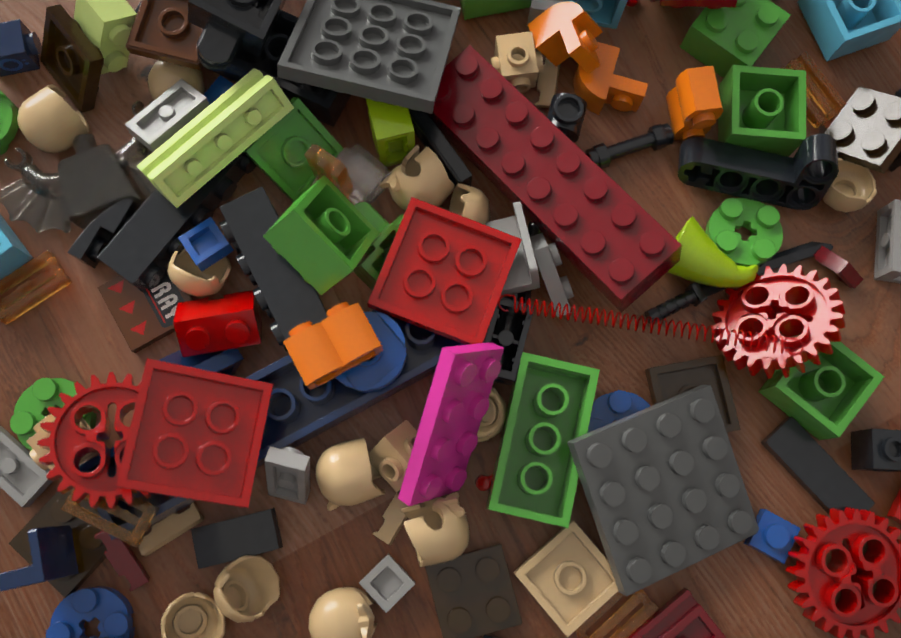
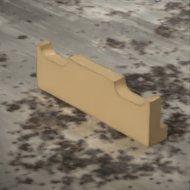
(547, 84)
(393, 521)
(169, 529)

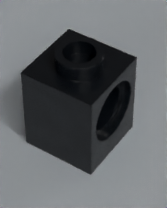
(876, 450)

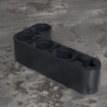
(761, 175)

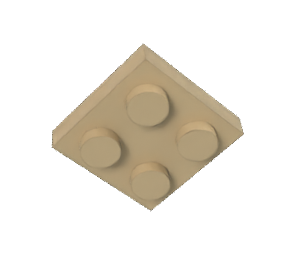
(568, 578)

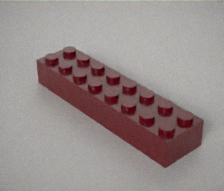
(557, 183)

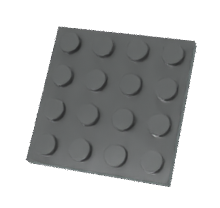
(373, 49)
(663, 488)

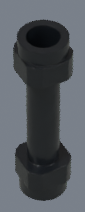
(656, 137)

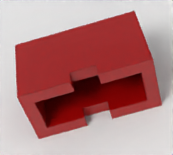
(218, 323)

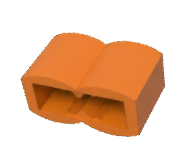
(694, 103)
(332, 345)

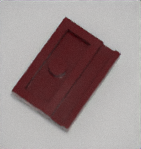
(679, 619)

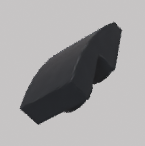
(102, 231)
(236, 538)

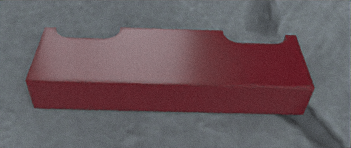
(124, 560)

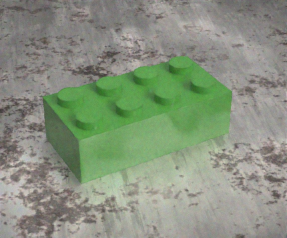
(534, 463)

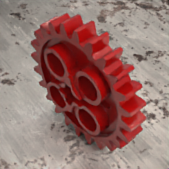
(780, 315)
(70, 442)
(850, 572)

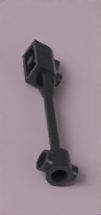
(511, 328)

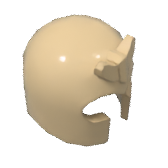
(50, 121)
(419, 177)
(347, 474)
(437, 529)
(342, 614)

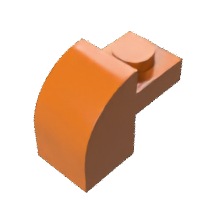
(567, 32)
(605, 87)

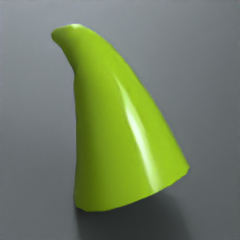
(706, 263)

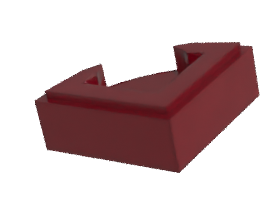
(840, 266)

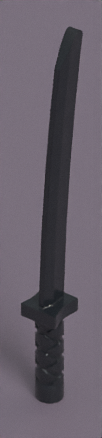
(698, 293)

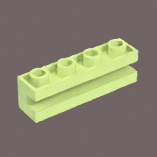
(216, 137)

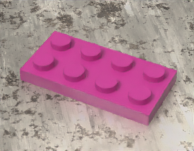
(450, 421)

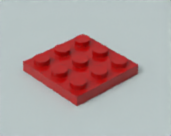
(444, 273)
(195, 434)

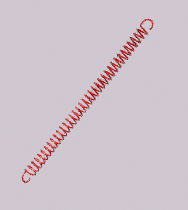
(644, 323)

